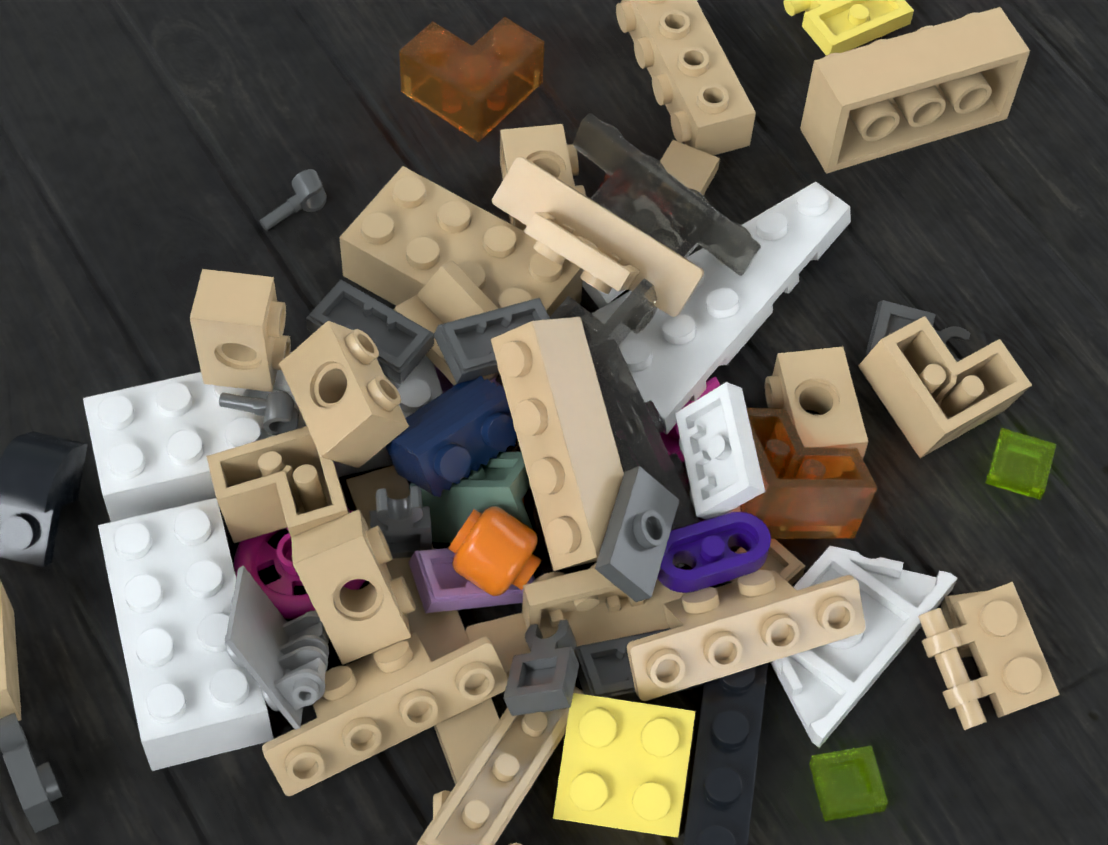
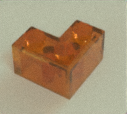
(473, 83)
(806, 488)

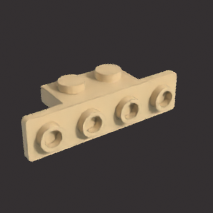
(594, 238)
(589, 603)
(742, 628)
(382, 704)

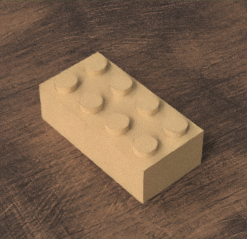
(913, 89)
(421, 226)

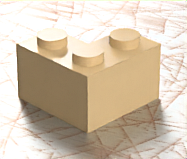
(934, 394)
(276, 486)

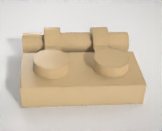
(1002, 648)

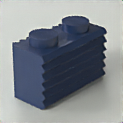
(453, 435)

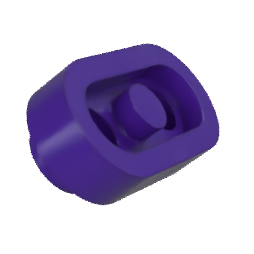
(708, 551)

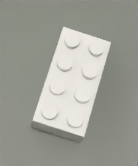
(172, 612)

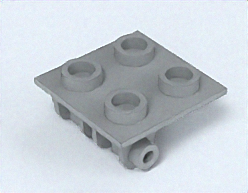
(280, 655)

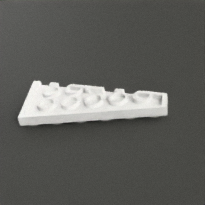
(726, 309)

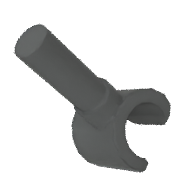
(309, 197)
(277, 410)

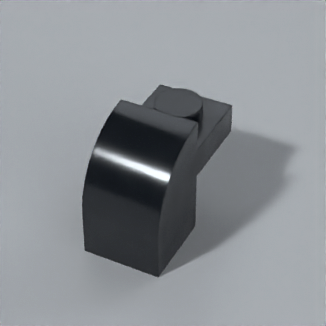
(35, 481)

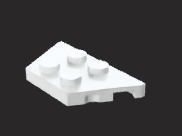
(835, 676)

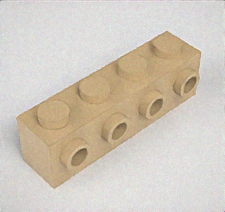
(689, 73)
(561, 434)

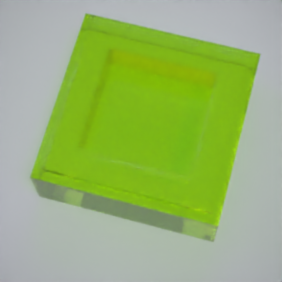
(1021, 463)
(848, 783)

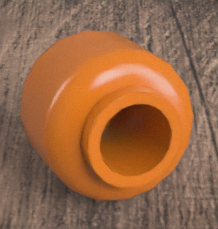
(495, 551)

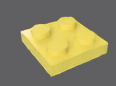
(624, 765)

